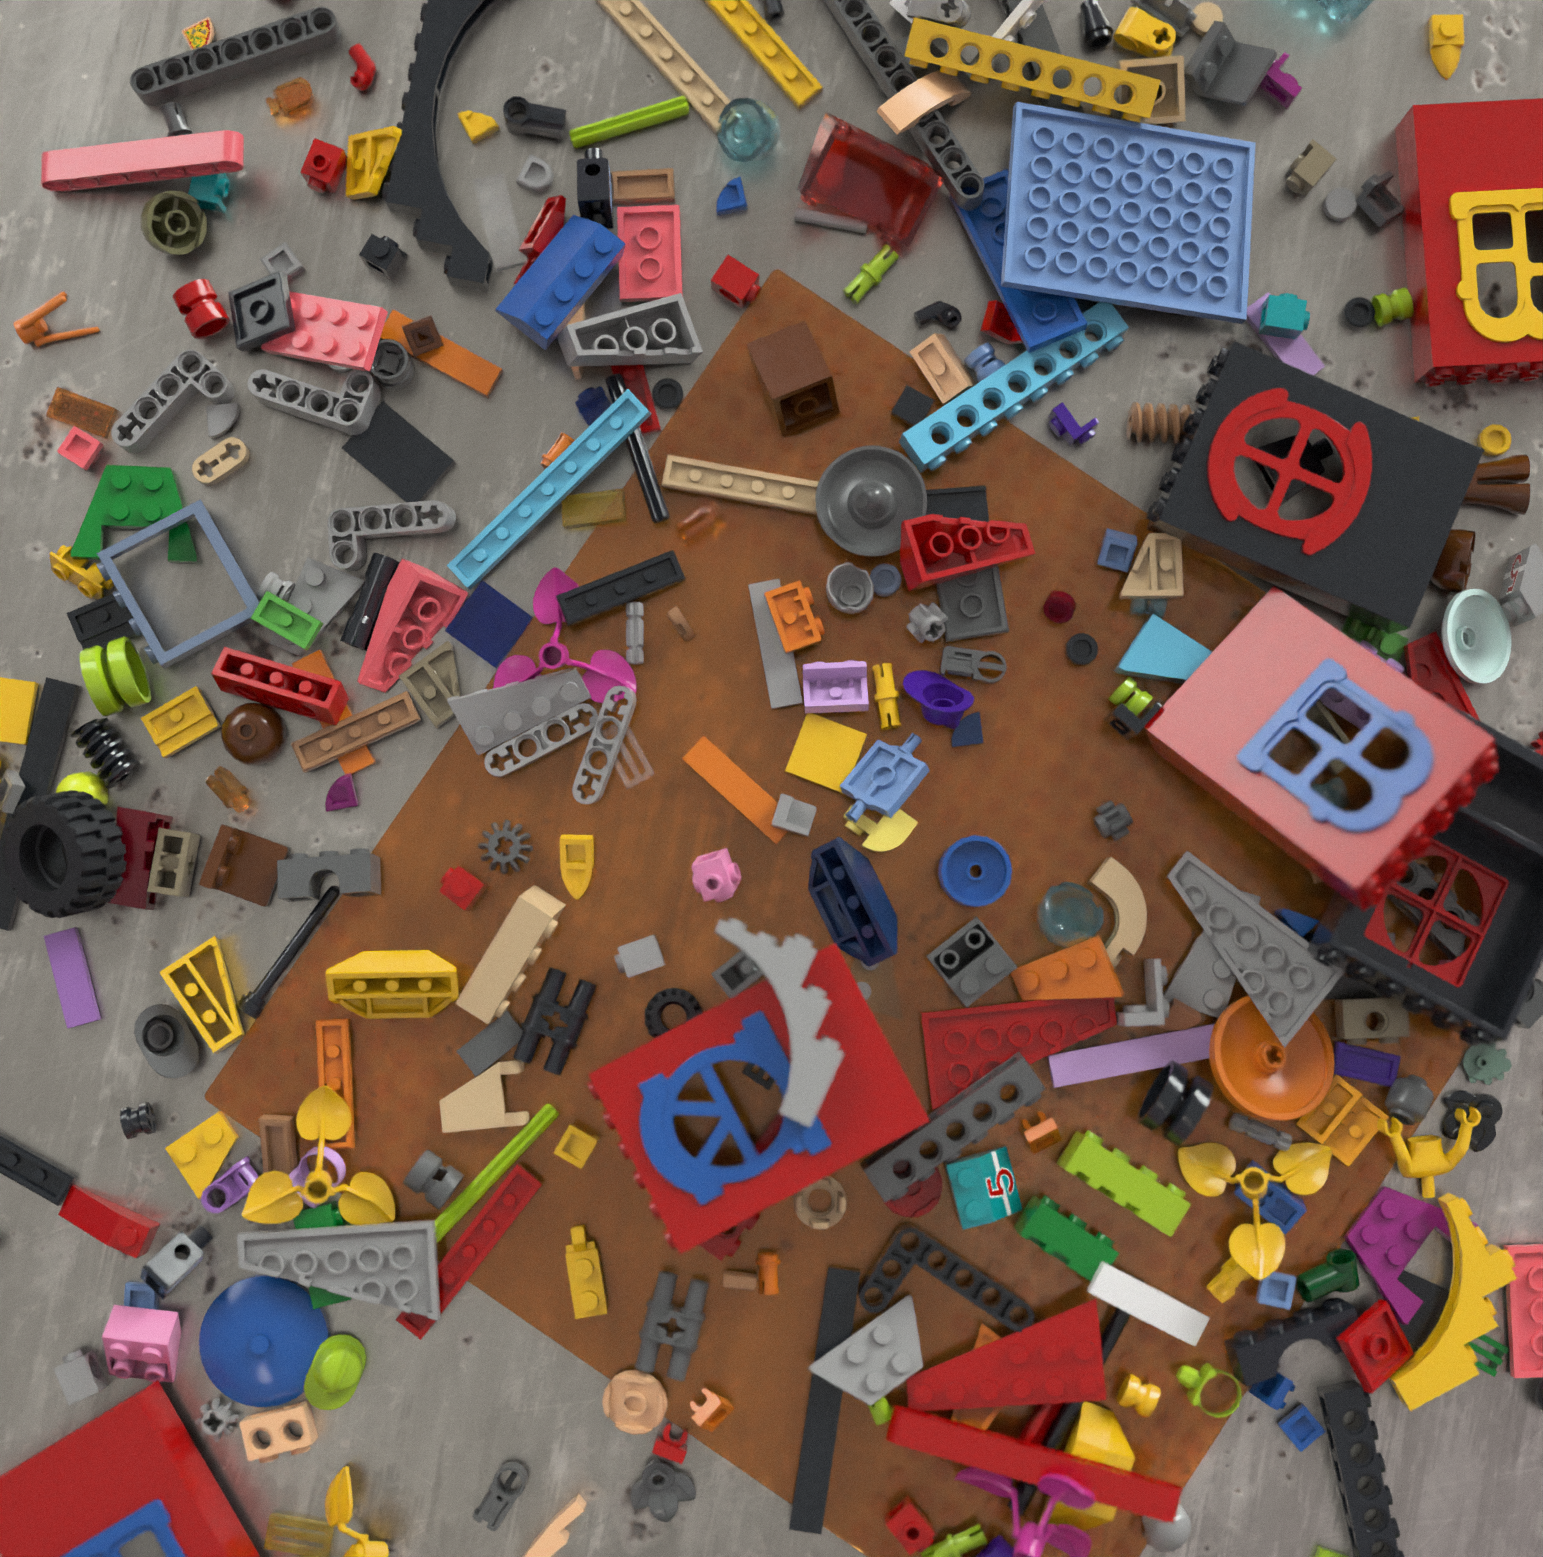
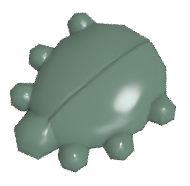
(1485, 1063)

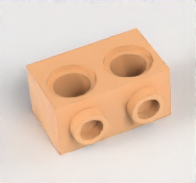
(276, 1424)

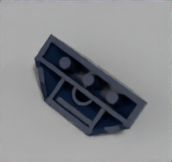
(852, 902)

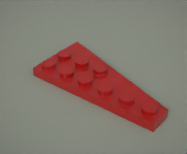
(974, 1040)

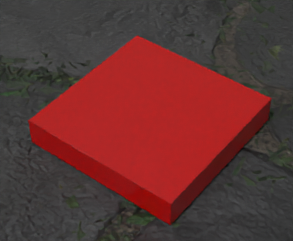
(1375, 1346)

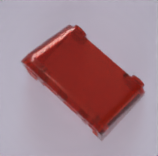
(868, 180)

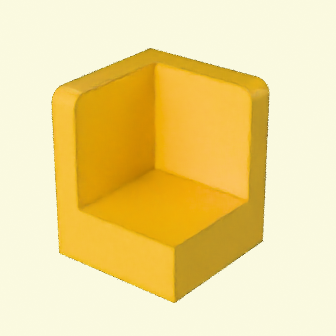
(576, 1146)

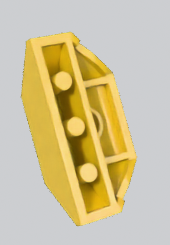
(393, 984)
(1101, 1439)

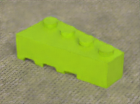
(1123, 1182)

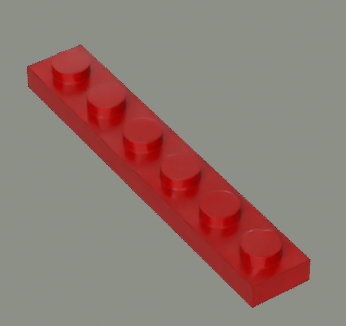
(477, 1242)

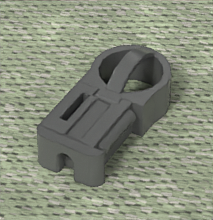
(966, 663)
(499, 1498)

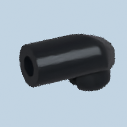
(940, 312)

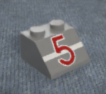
(1523, 586)

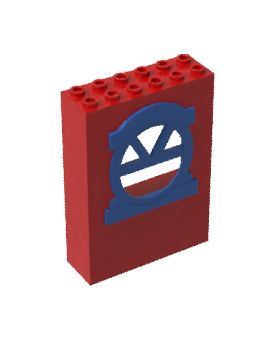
(860, 1112)

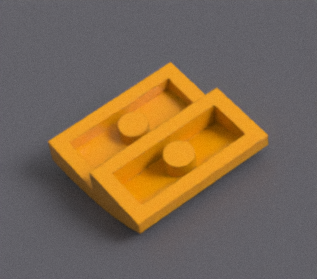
(1343, 1121)

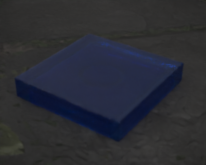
(489, 624)

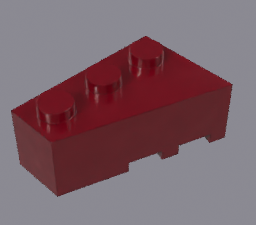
(140, 838)

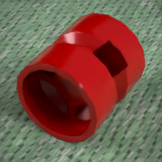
(198, 304)

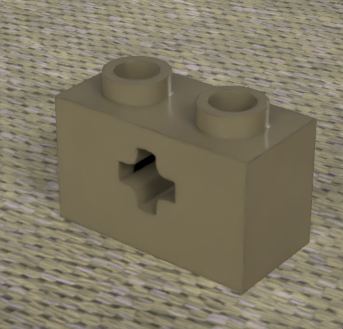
(173, 862)

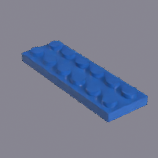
(1036, 315)

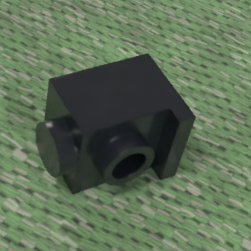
(383, 256)

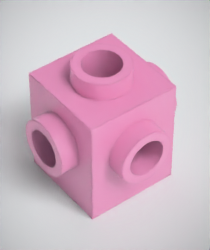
(715, 875)

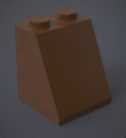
(794, 378)

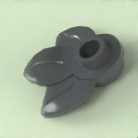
(664, 1494)

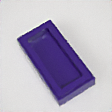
(1365, 1064)

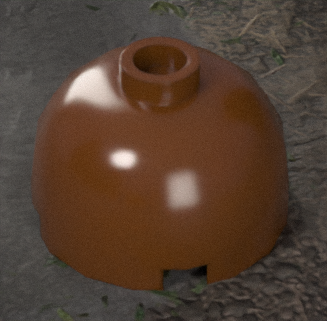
(1455, 561)
(254, 734)

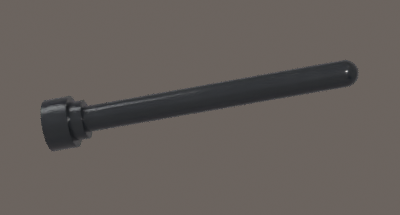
(253, 1002)

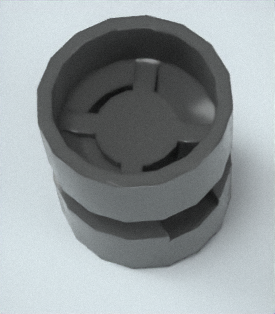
(392, 365)
(429, 1168)

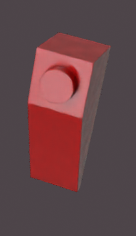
(109, 1222)

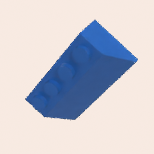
(561, 279)

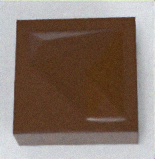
(422, 335)

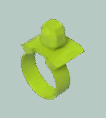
(1189, 1377)

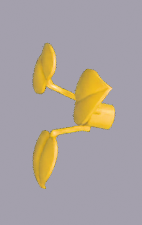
(275, 1199)
(1256, 1246)
(339, 1512)

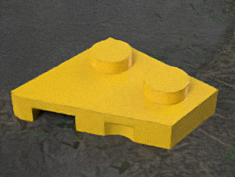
(368, 160)
(203, 1151)

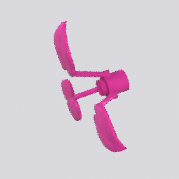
(606, 666)
(1034, 1536)

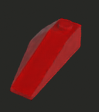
(948, 548)

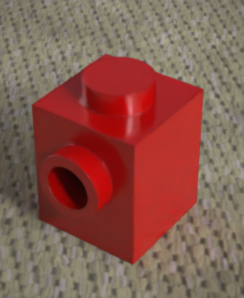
(324, 166)
(462, 887)
(910, 1526)

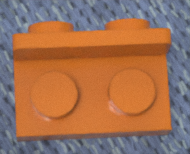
(793, 616)

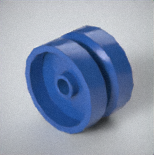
(994, 871)

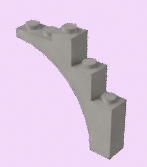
(785, 968)

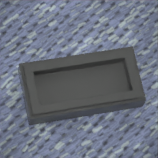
(491, 1043)

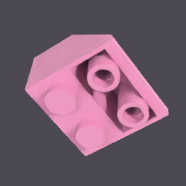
(142, 1343)

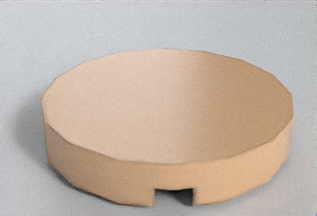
(635, 1401)

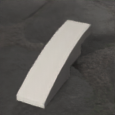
(1148, 1303)

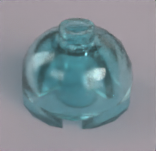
(748, 130)
(1068, 915)

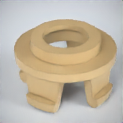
(825, 1219)

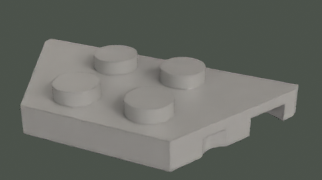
(875, 1356)

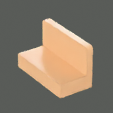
(942, 367)

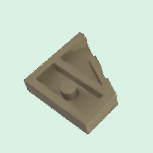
(433, 682)

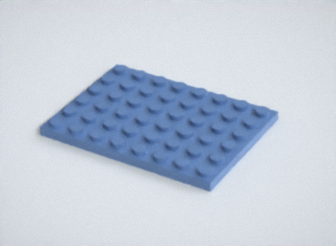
(1128, 213)

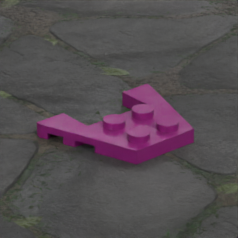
(1389, 1237)

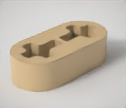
(216, 455)

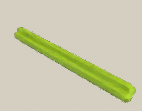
(494, 1170)

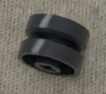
(1175, 1103)

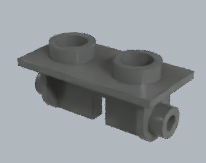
(1178, 14)

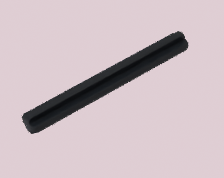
(641, 459)

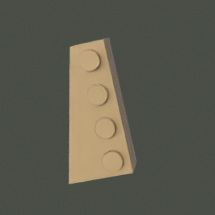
(510, 953)

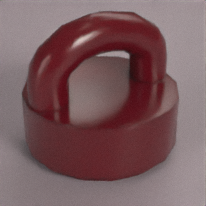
(1059, 606)

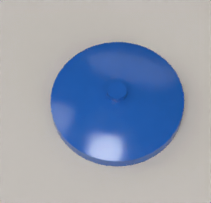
(261, 1340)

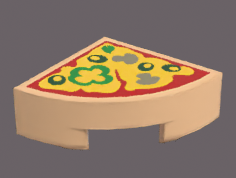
(199, 33)

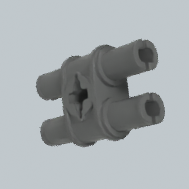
(683, 1339)

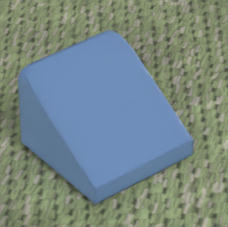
(1117, 550)

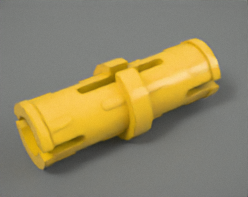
(886, 696)

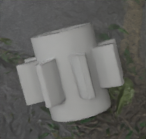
(927, 622)
(211, 1426)

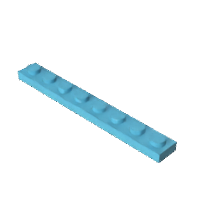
(549, 489)

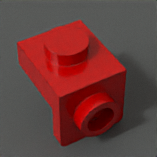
(999, 324)

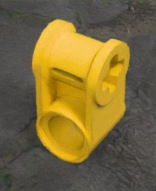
(1143, 33)

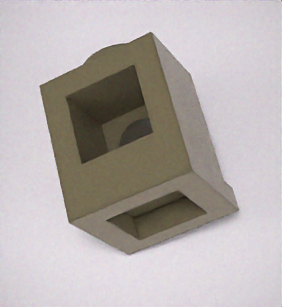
(1309, 168)

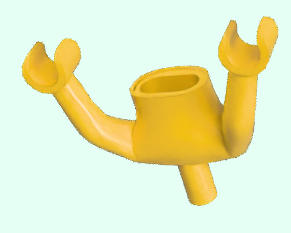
(1425, 1153)

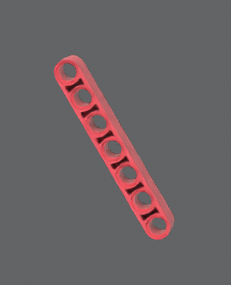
(142, 161)

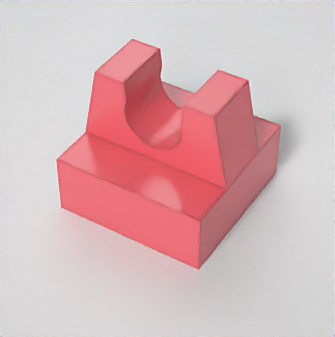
(80, 448)

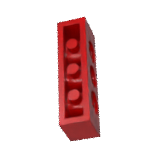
(280, 686)

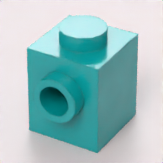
(1284, 316)

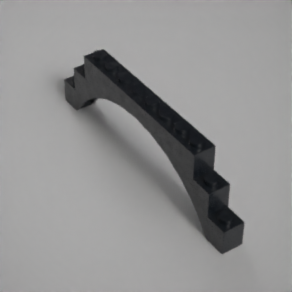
(416, 178)

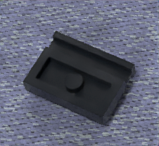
(959, 502)
(100, 622)

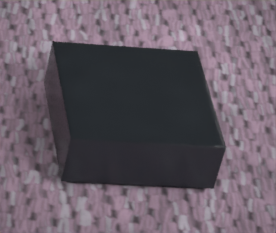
(912, 406)

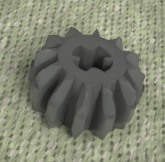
(495, 843)

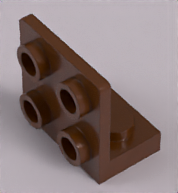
(243, 865)

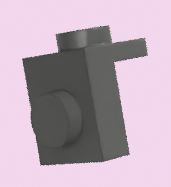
(1379, 201)

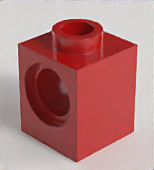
(736, 282)

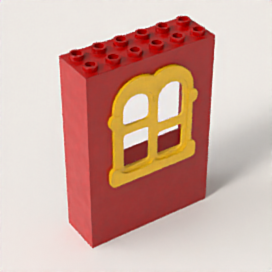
(1453, 166)

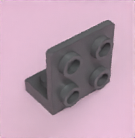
(1226, 67)

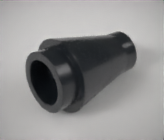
(1096, 27)

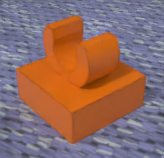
(1041, 1135)
(712, 1411)

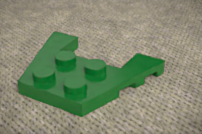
(134, 500)

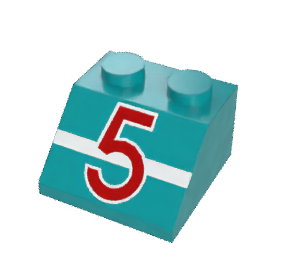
(983, 1187)

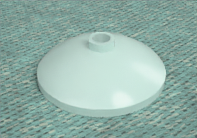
(1476, 636)

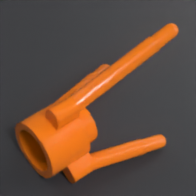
(33, 326)

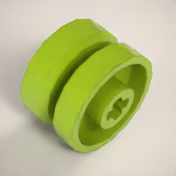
(115, 676)

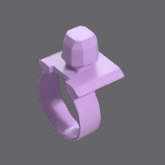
(301, 1172)

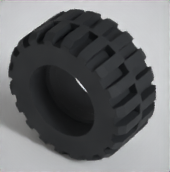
(91, 850)

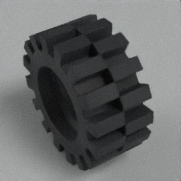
(664, 998)

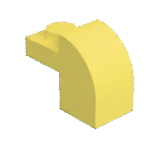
(885, 834)

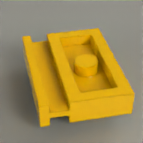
(180, 722)

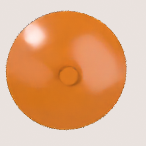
(1264, 1075)

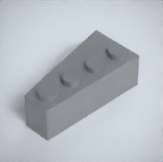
(633, 336)

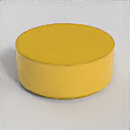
(1494, 440)

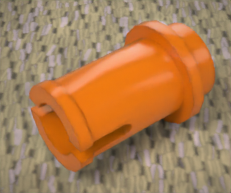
(557, 449)
(768, 1273)

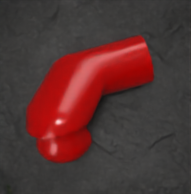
(365, 70)

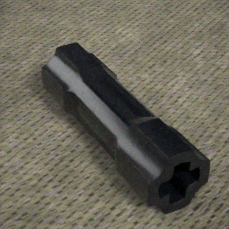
(365, 614)

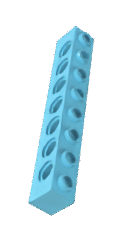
(925, 453)

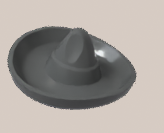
(868, 497)

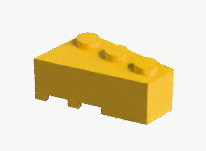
(206, 994)

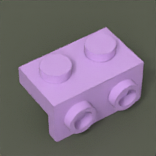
(835, 687)

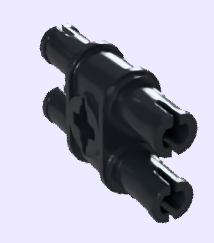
(563, 1037)

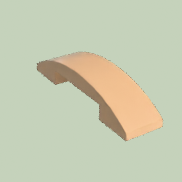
(922, 98)

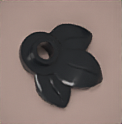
(1485, 1131)

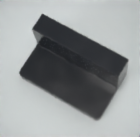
(1127, 723)

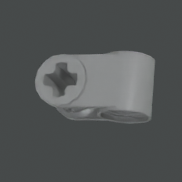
(938, 11)

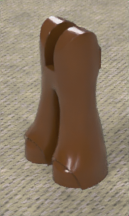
(1509, 497)

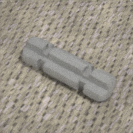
(634, 633)
(1260, 1132)

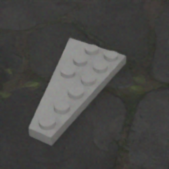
(1257, 947)
(366, 1262)

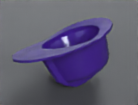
(939, 698)

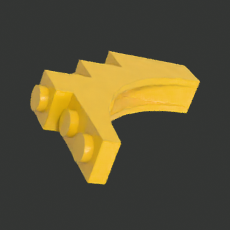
(1477, 1271)

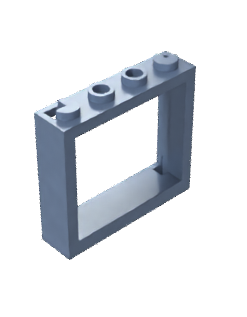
(139, 623)

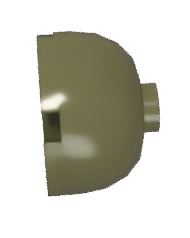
(173, 222)

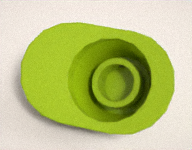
(335, 1372)

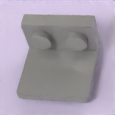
(1156, 1006)

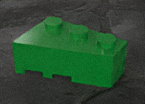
(1064, 1237)

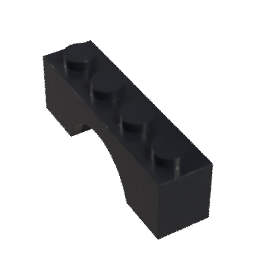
(1257, 1352)

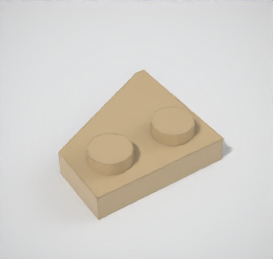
(1156, 570)

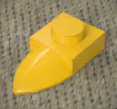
(1445, 42)
(576, 862)

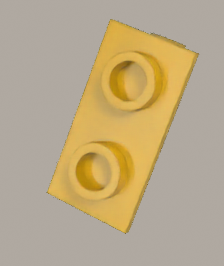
(89, 581)

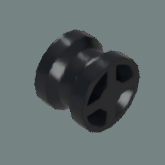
(138, 1120)

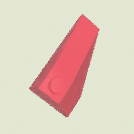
(409, 617)

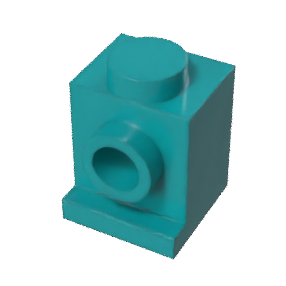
(210, 191)

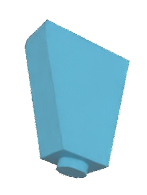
(1162, 653)

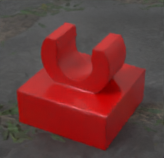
(671, 1448)

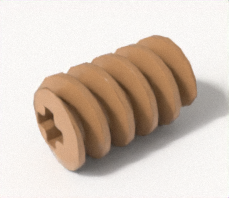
(1157, 421)

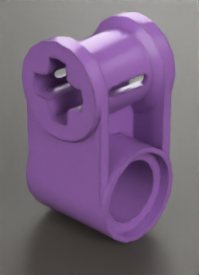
(234, 1183)

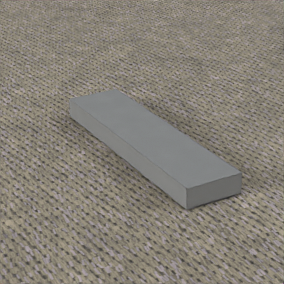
(778, 667)

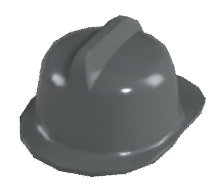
(166, 1041)

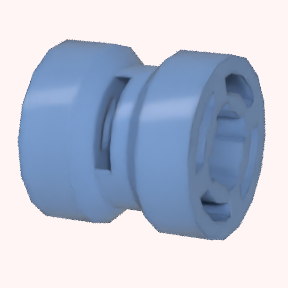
(983, 361)

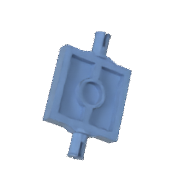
(884, 778)

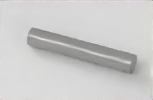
(830, 220)

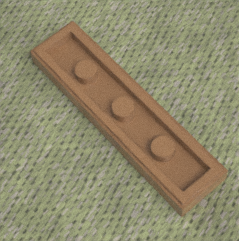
(356, 732)

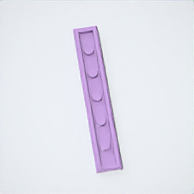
(1129, 1056)

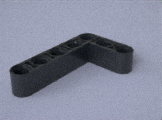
(945, 1273)

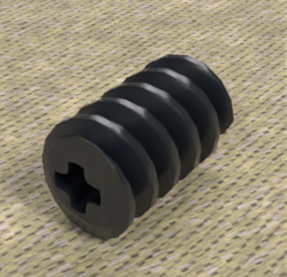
(104, 752)

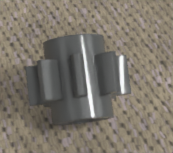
(1112, 820)

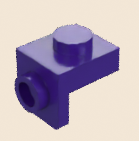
(1064, 424)

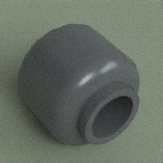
(1409, 1099)

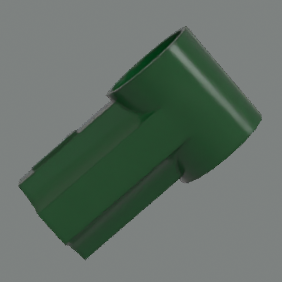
(1336, 1274)

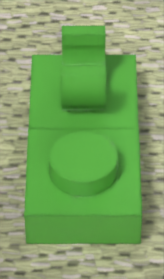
(287, 620)
(1387, 644)

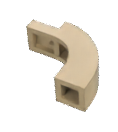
(1128, 906)

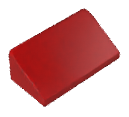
(1040, 1422)

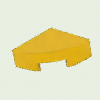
(477, 125)

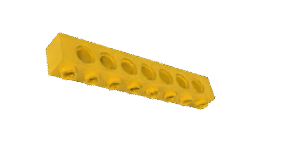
(1142, 88)

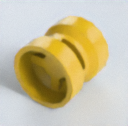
(1141, 1396)

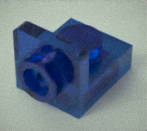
(592, 404)

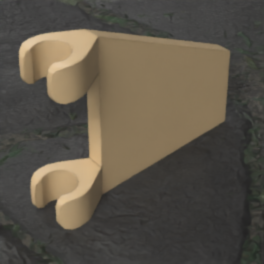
(481, 1102)

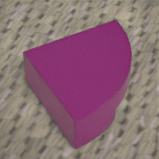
(341, 794)

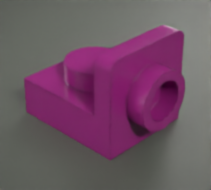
(1281, 85)

